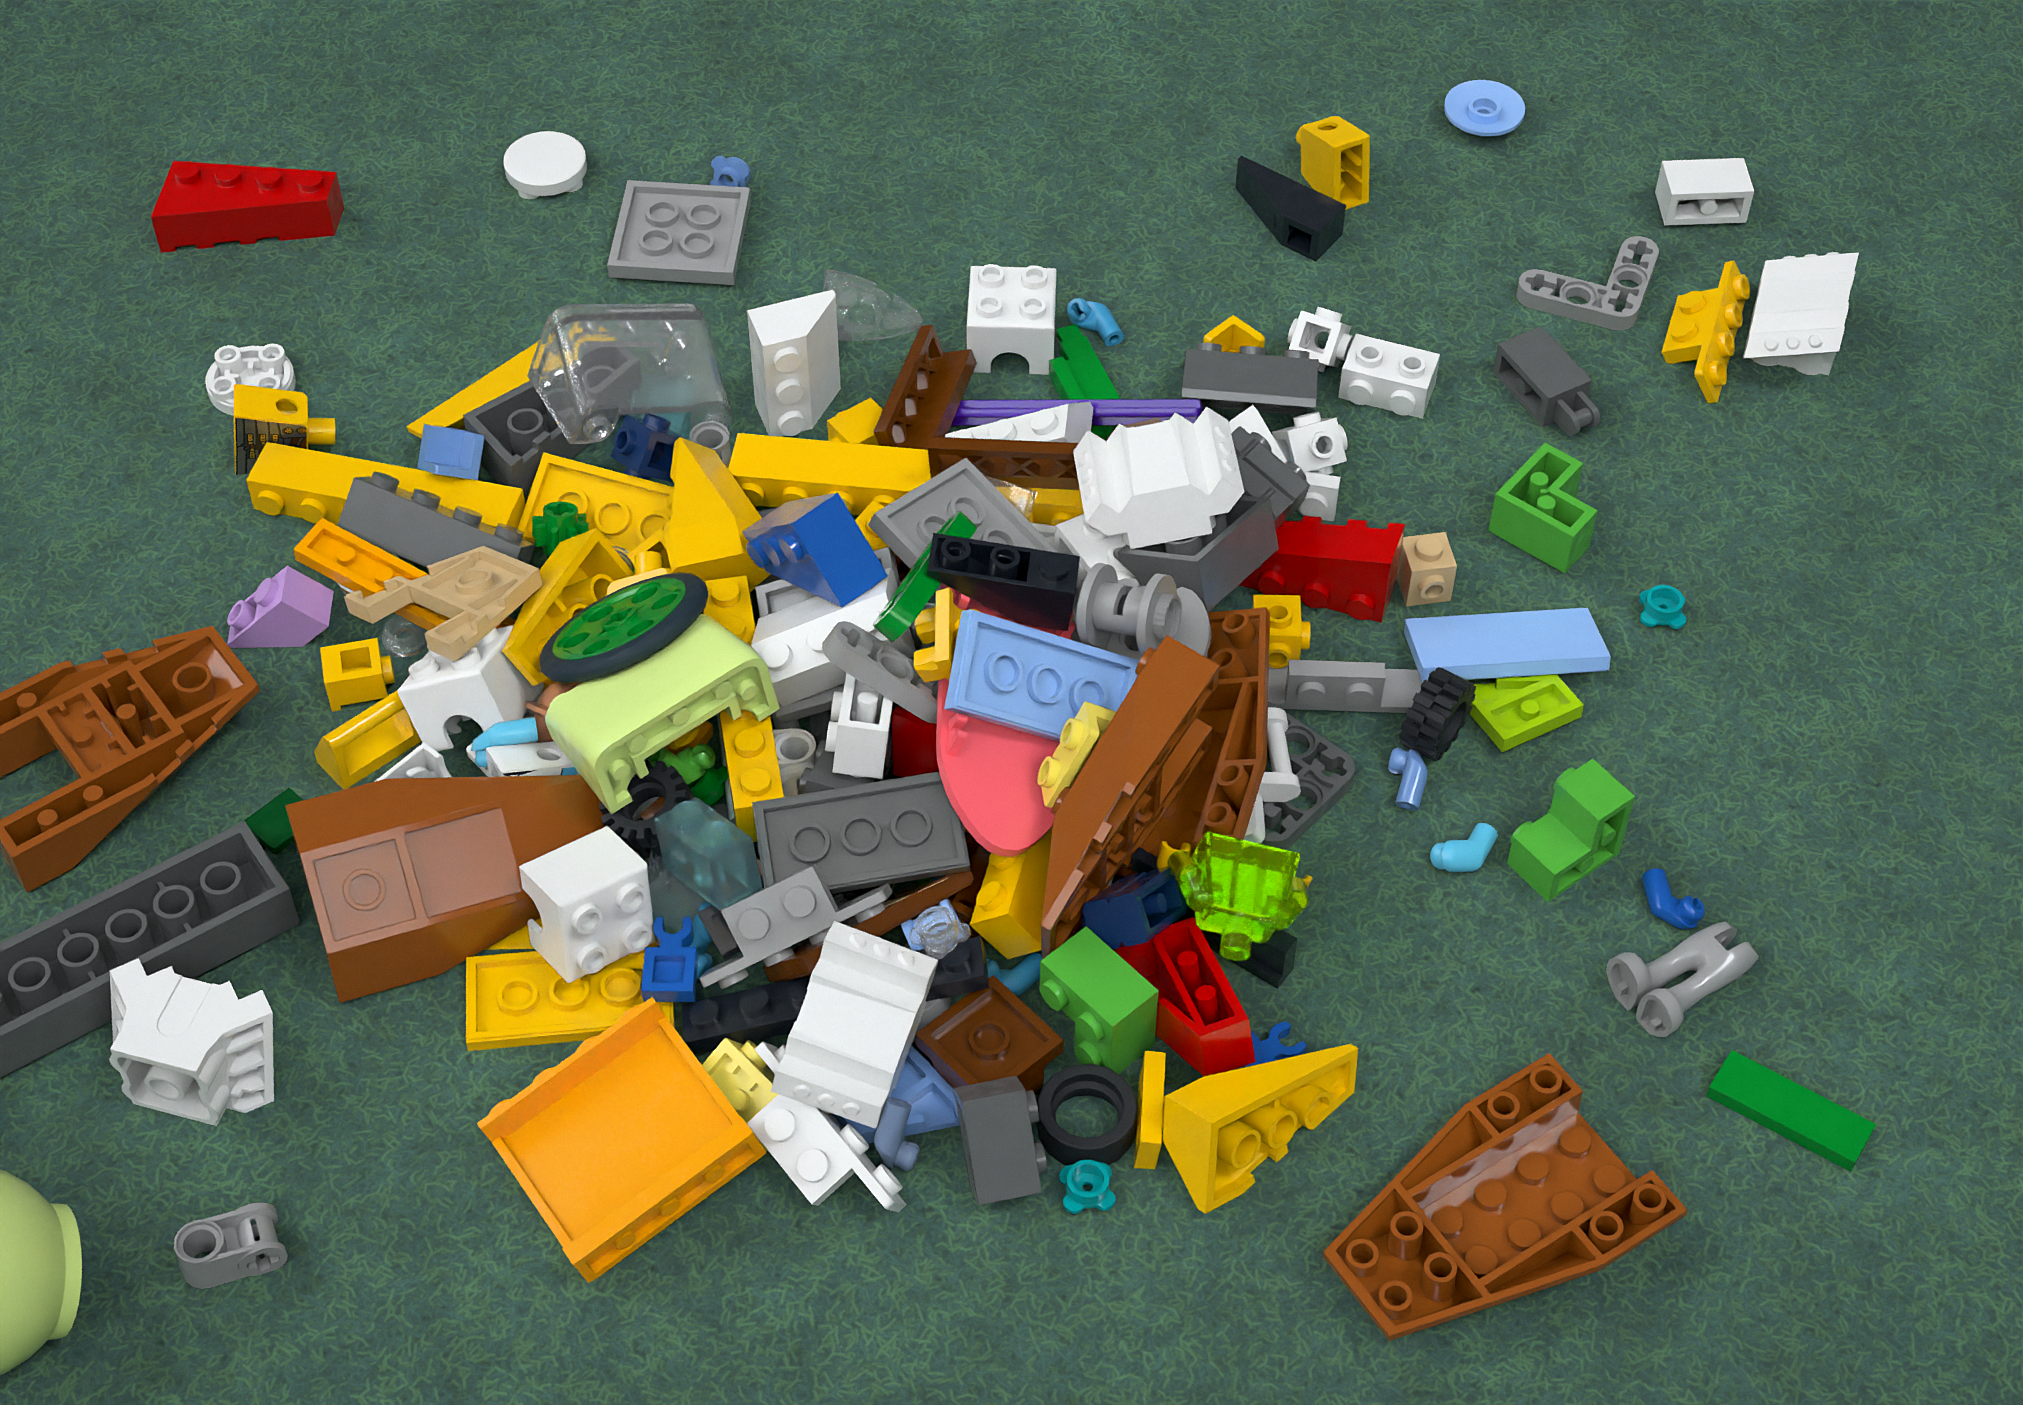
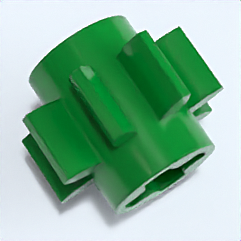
(557, 524)

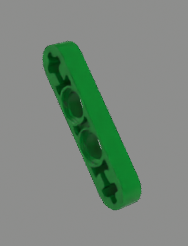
(917, 585)

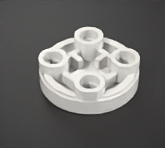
(545, 164)
(248, 365)

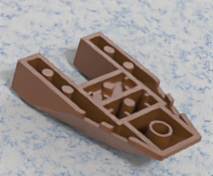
(123, 733)
(1127, 782)

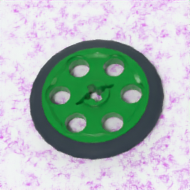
(623, 627)

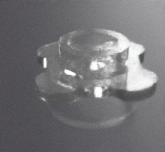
(938, 931)

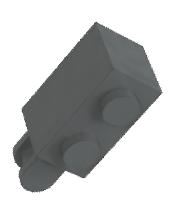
(1546, 381)

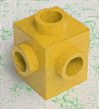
(1288, 631)

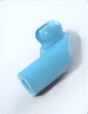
(504, 733)
(1465, 854)

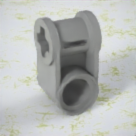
(231, 1246)

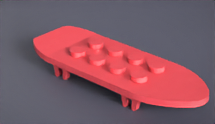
(993, 768)

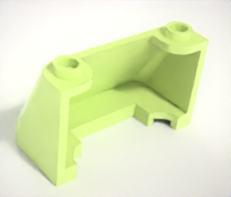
(632, 713)

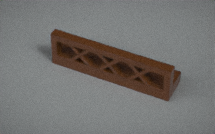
(925, 393)
(1014, 461)

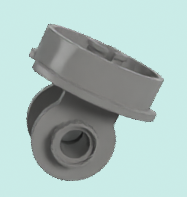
(1133, 617)

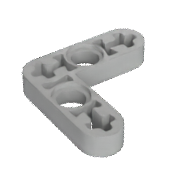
(1601, 299)
(882, 669)

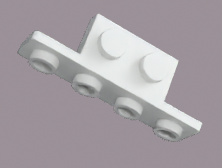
(816, 1146)

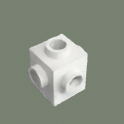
(1307, 329)
(1313, 443)

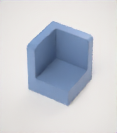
(450, 452)

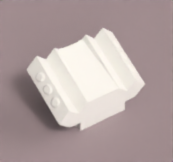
(1801, 311)
(1159, 479)
(855, 1025)
(190, 1044)

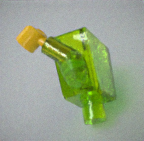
(1238, 889)

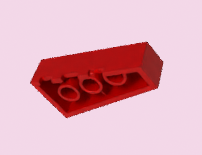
(244, 204)
(1333, 566)

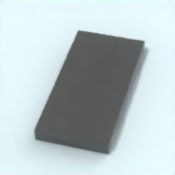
(863, 834)

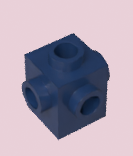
(645, 447)

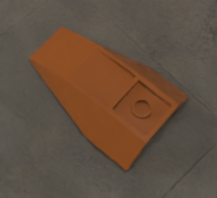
(1228, 778)
(428, 868)
(1498, 1209)

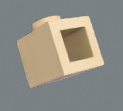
(1426, 569)

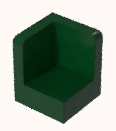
(271, 822)

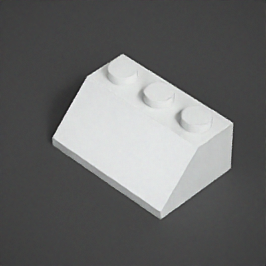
(794, 361)
(1055, 424)
(794, 637)

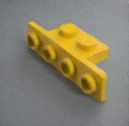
(1706, 329)

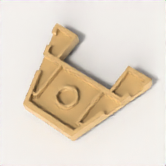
(469, 588)

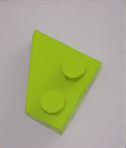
(1523, 708)

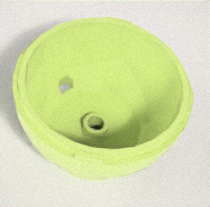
(36, 1271)

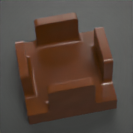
(990, 1039)

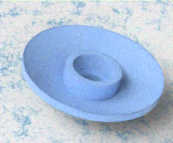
(1484, 108)

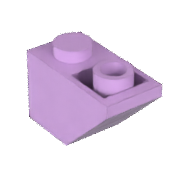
(281, 612)

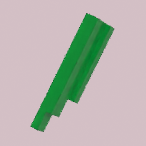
(1080, 372)

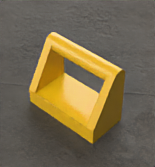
(367, 742)

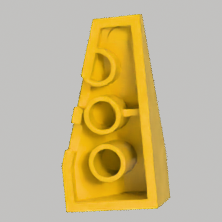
(572, 580)

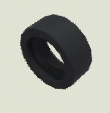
(1086, 1081)

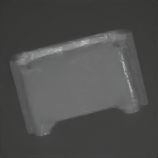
(627, 361)

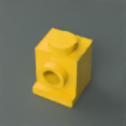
(355, 672)

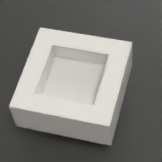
(1321, 496)

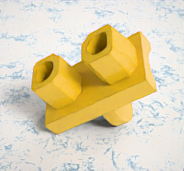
(940, 626)

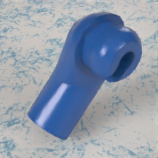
(1679, 913)

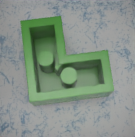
(1541, 510)
(1577, 832)
(1105, 999)

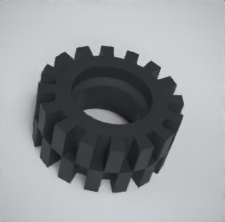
(1437, 714)
(660, 782)

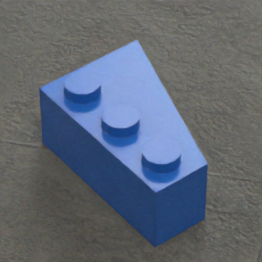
(816, 548)

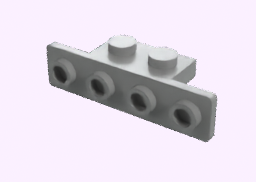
(1343, 686)
(784, 915)

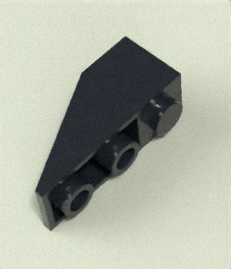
(1291, 211)
(1012, 580)

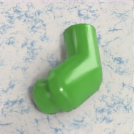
(690, 762)

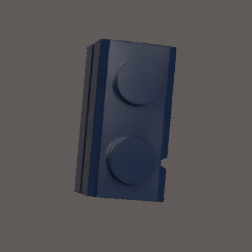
(1135, 908)

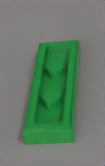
(1791, 1110)

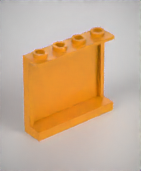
(620, 1139)

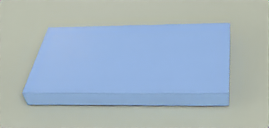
(1508, 644)
(1030, 676)

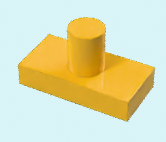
(1150, 1110)

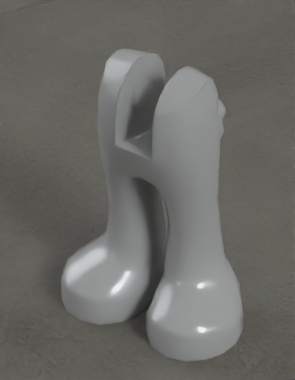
(1662, 1009)

